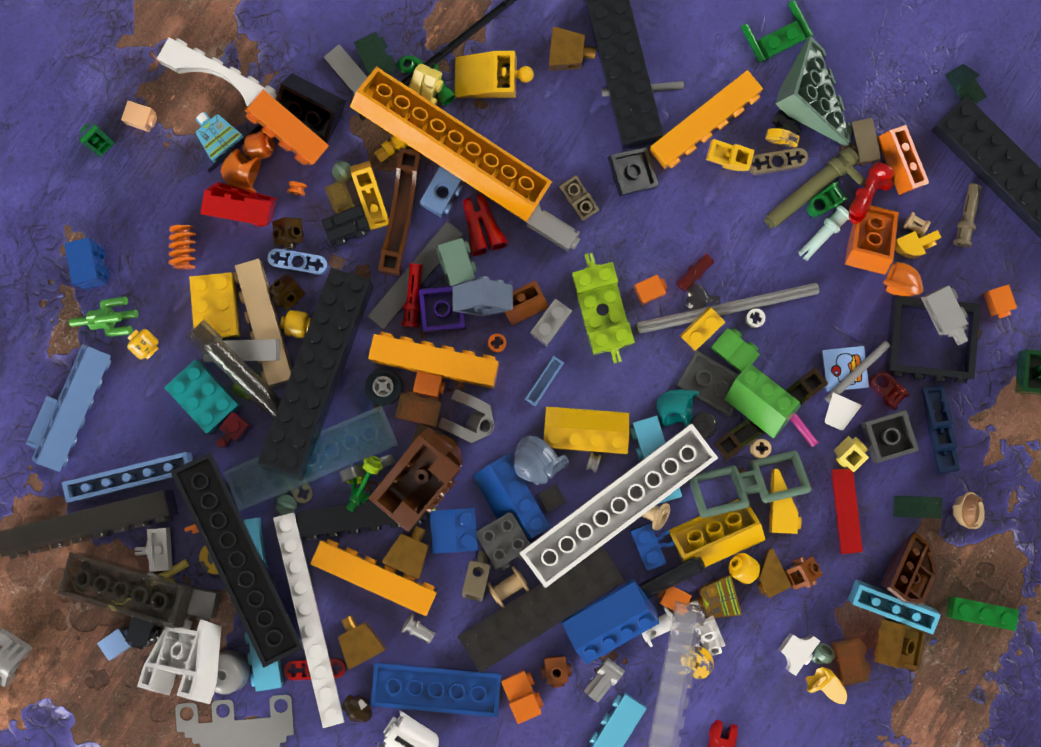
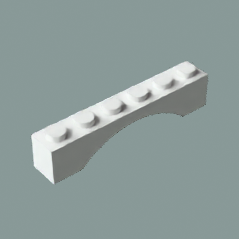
(182, 59)

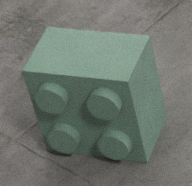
(455, 261)

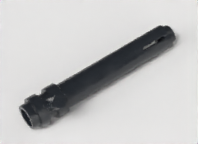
(673, 576)

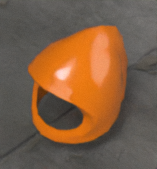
(240, 171)
(903, 280)

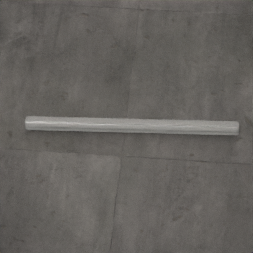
(729, 307)

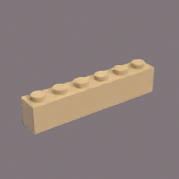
(263, 318)

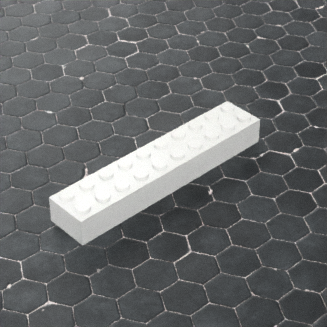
(618, 505)

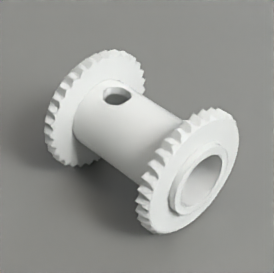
(663, 627)

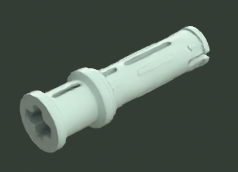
(831, 226)

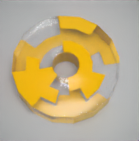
(782, 137)
(704, 663)

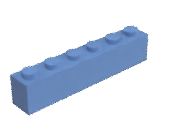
(71, 408)
(123, 478)

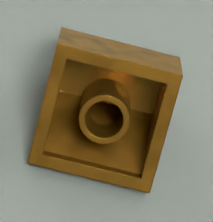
(899, 645)

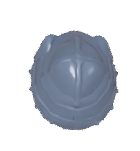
(537, 460)

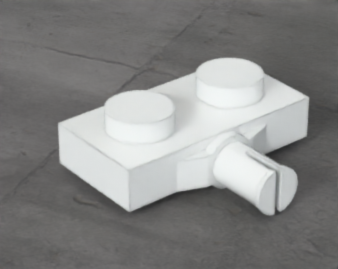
(157, 549)

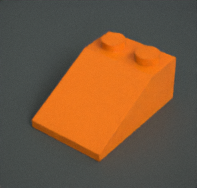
(873, 241)

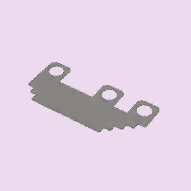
(238, 733)

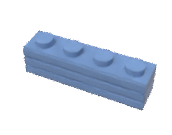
(544, 381)
(41, 422)

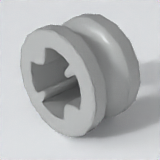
(593, 462)

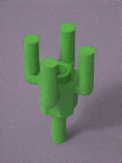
(107, 317)

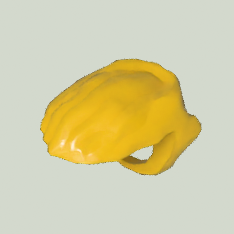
(828, 683)

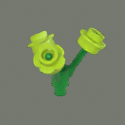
(372, 466)

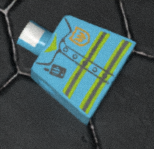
(216, 135)

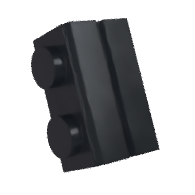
(346, 226)

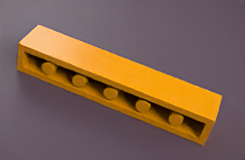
(705, 120)
(373, 577)

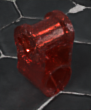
(891, 393)

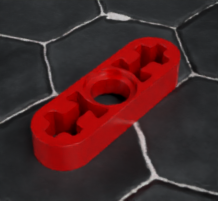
(299, 664)

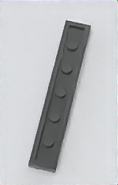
(394, 299)

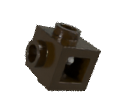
(288, 232)
(286, 291)

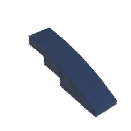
(940, 429)

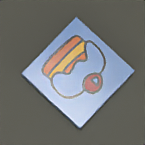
(840, 363)

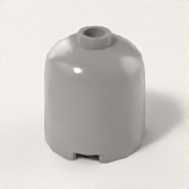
(232, 671)

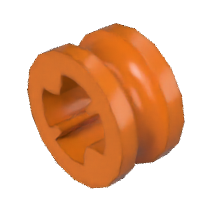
(296, 188)
(492, 339)

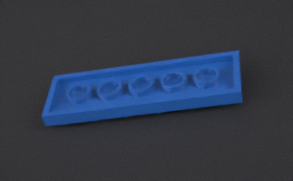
(436, 689)

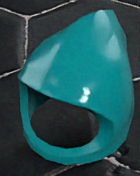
(677, 402)

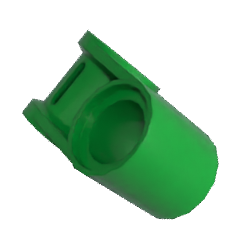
(828, 198)

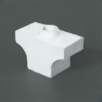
(798, 651)

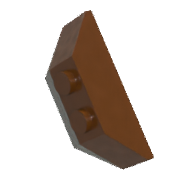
(911, 571)

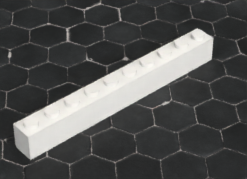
(308, 620)

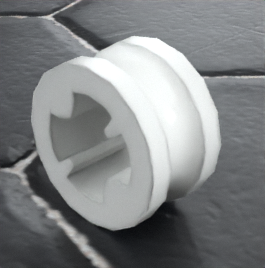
(761, 315)

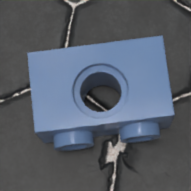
(442, 180)

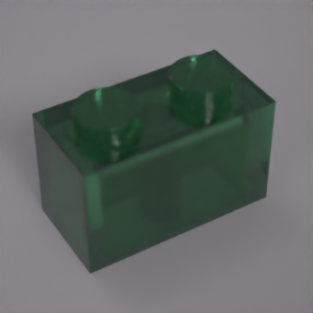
(373, 54)

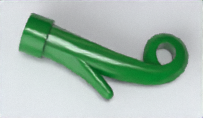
(445, 95)

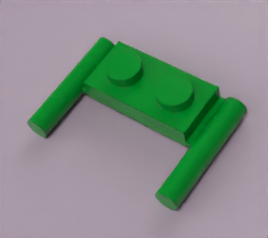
(781, 39)

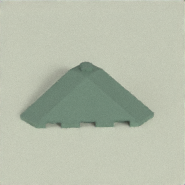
(810, 94)

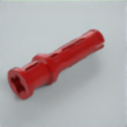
(412, 305)

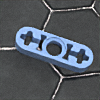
(313, 259)

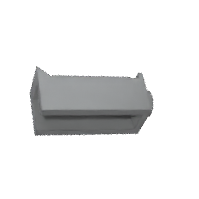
(553, 229)

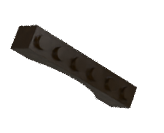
(748, 432)

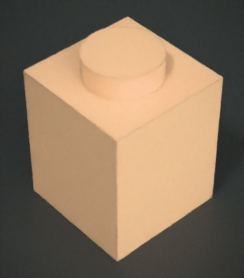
(139, 116)

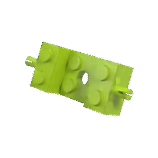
(595, 287)

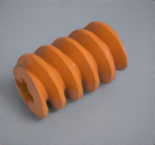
(181, 246)

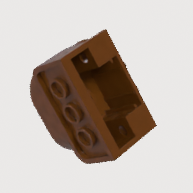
(419, 478)

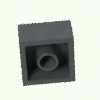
(889, 436)

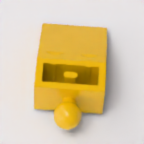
(485, 75)

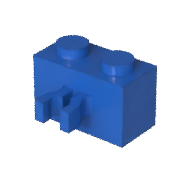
(648, 546)

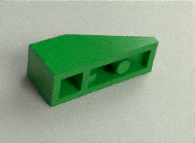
(95, 139)

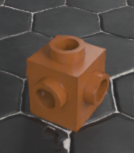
(803, 572)
(553, 663)

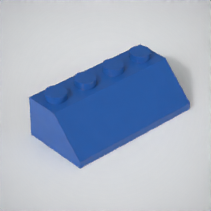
(510, 494)
(610, 621)

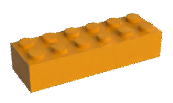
(427, 358)

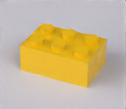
(216, 302)

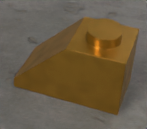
(772, 575)

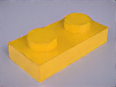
(702, 328)

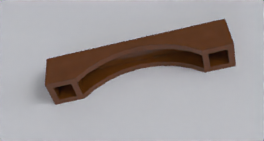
(401, 212)

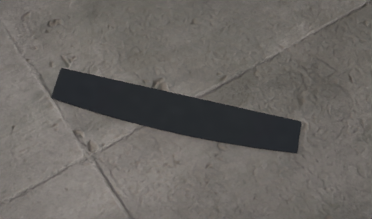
(237, 146)

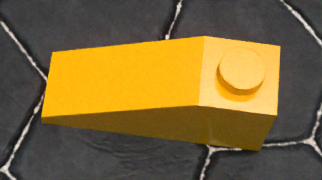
(369, 195)
(783, 512)

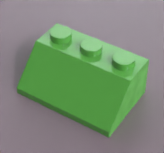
(762, 400)

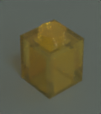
(339, 196)

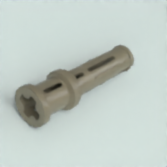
(967, 225)

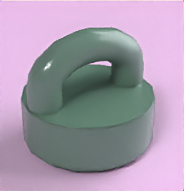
(342, 171)
(286, 504)
(823, 654)

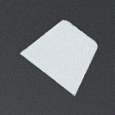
(840, 411)

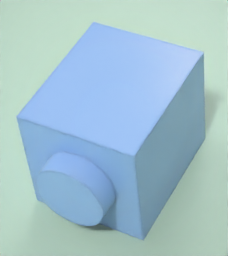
(114, 644)

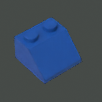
(453, 530)

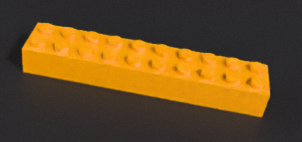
(450, 143)

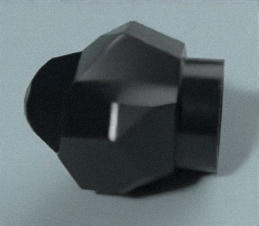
(783, 121)

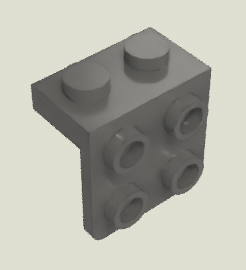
(503, 541)

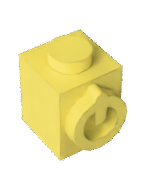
(851, 453)

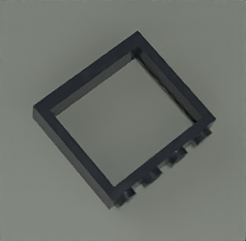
(900, 302)

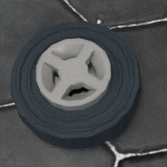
(377, 383)

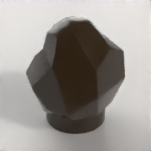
(357, 708)

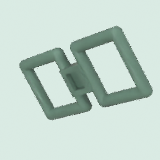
(749, 483)

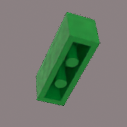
(982, 613)

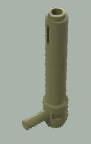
(836, 168)

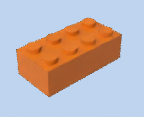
(284, 126)

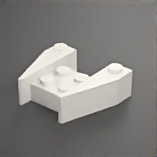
(188, 654)

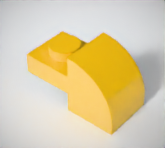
(730, 156)
(912, 247)

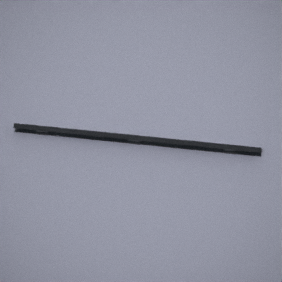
(460, 39)

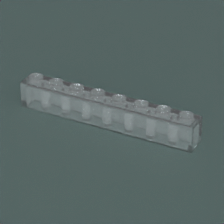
(676, 675)

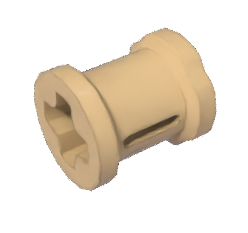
(921, 226)
(764, 443)

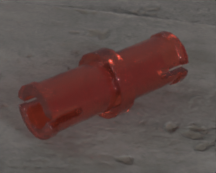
(695, 272)

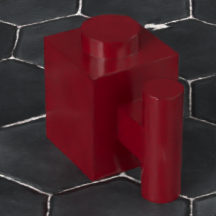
(235, 428)

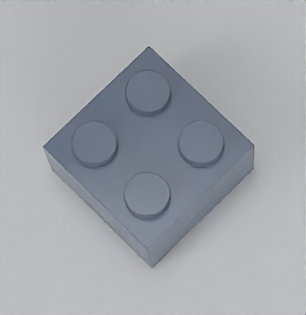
(482, 297)

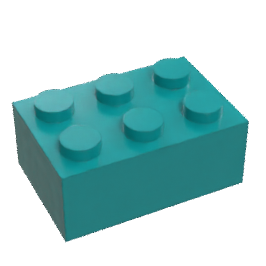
(202, 396)

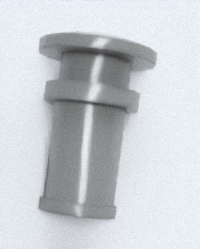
(417, 629)

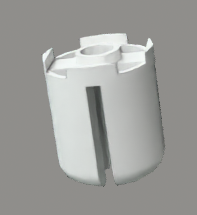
(408, 733)

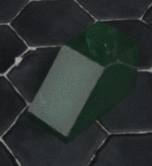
(917, 507)

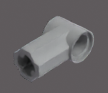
(607, 675)

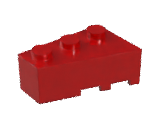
(238, 204)

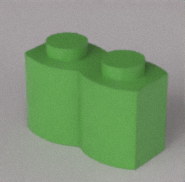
(735, 350)

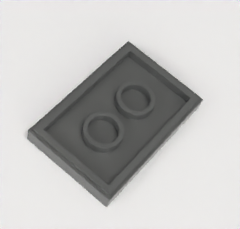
(711, 381)

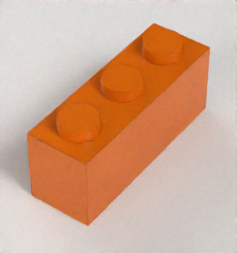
(903, 159)

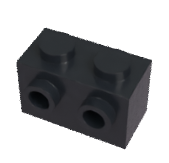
(142, 633)

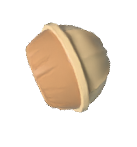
(969, 510)

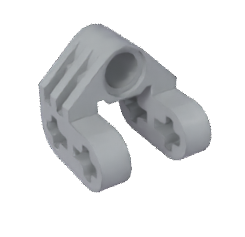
(473, 429)
(11, 655)

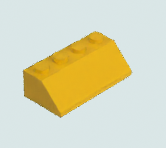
(587, 430)
(717, 535)

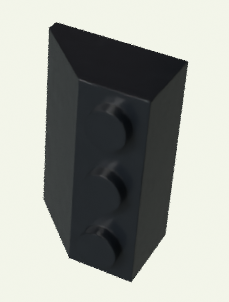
(311, 105)

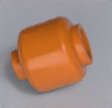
(258, 145)

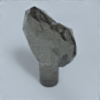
(699, 297)

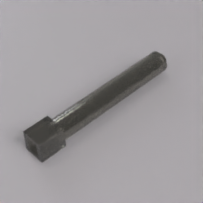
(210, 343)

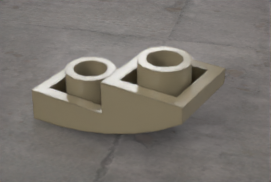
(866, 141)
(578, 198)

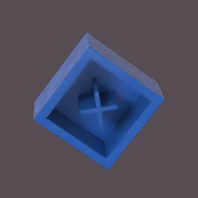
(86, 263)

